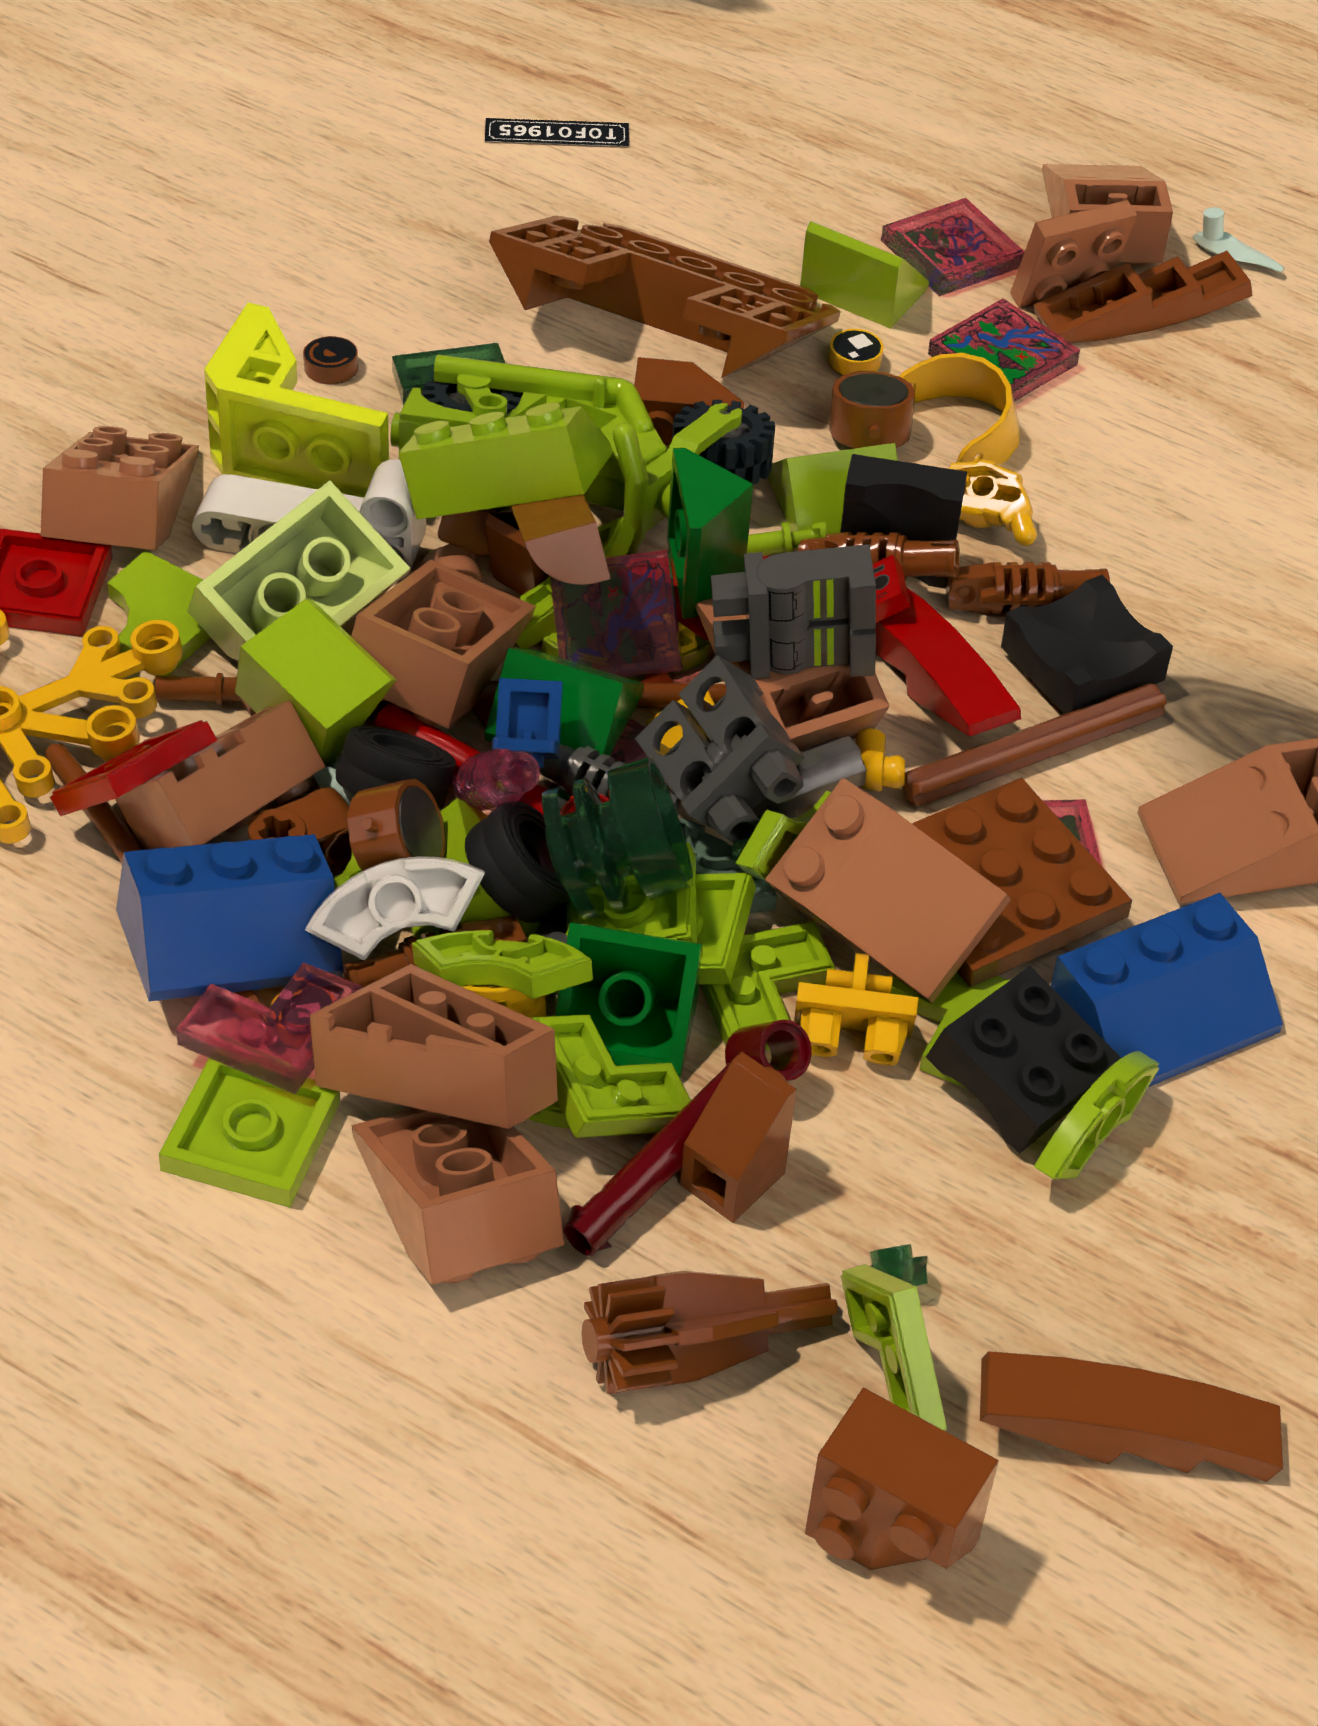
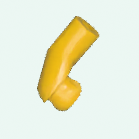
(881, 769)

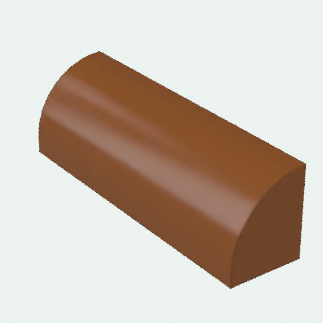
(563, 539)

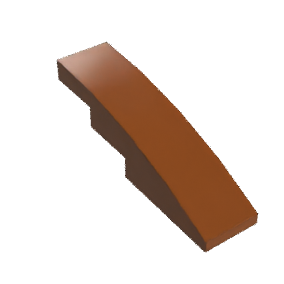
(1135, 303)
(1121, 1409)

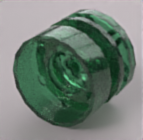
(605, 842)

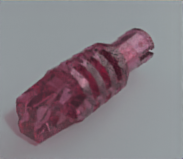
(495, 778)

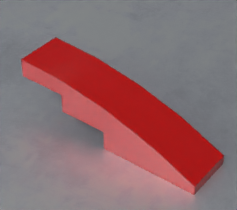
(944, 669)

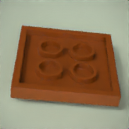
(1036, 860)

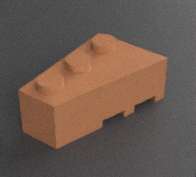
(224, 782)
(435, 1050)

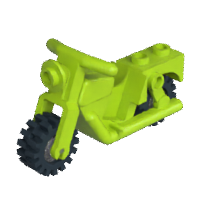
(639, 469)

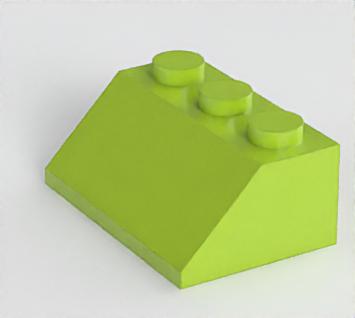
(503, 460)

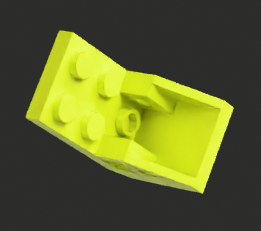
(283, 434)

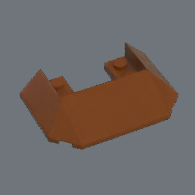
(660, 287)

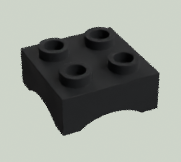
(905, 500)
(1085, 646)
(1023, 1056)

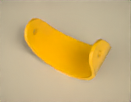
(973, 378)

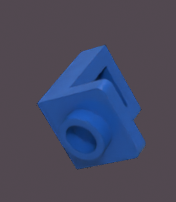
(529, 717)

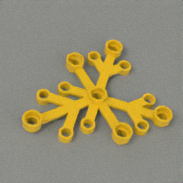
(107, 731)

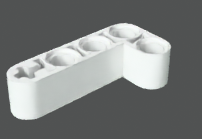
(244, 507)

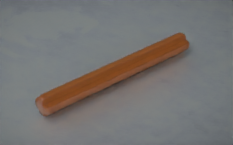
(1033, 744)

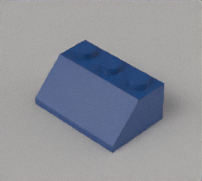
(225, 914)
(1174, 987)

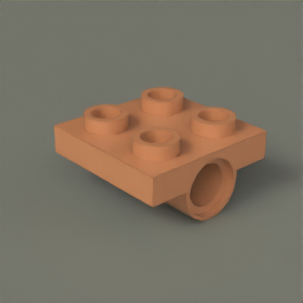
(1071, 251)

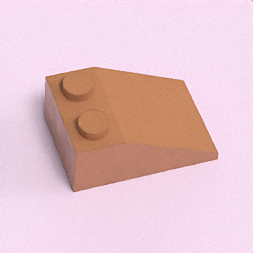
(440, 639)
(887, 890)
(461, 1192)

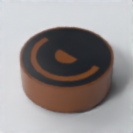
(332, 360)

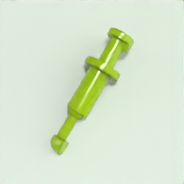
(783, 540)

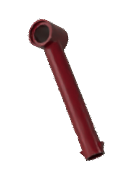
(661, 1158)

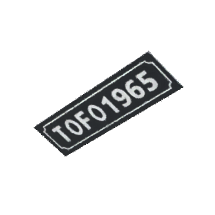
(556, 132)

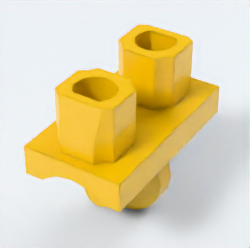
(857, 1004)

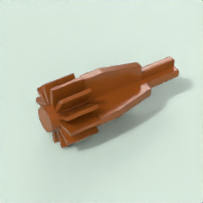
(690, 1325)

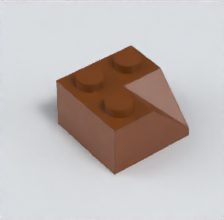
(897, 1489)

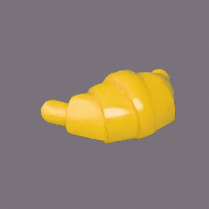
(996, 499)

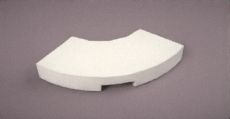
(394, 898)

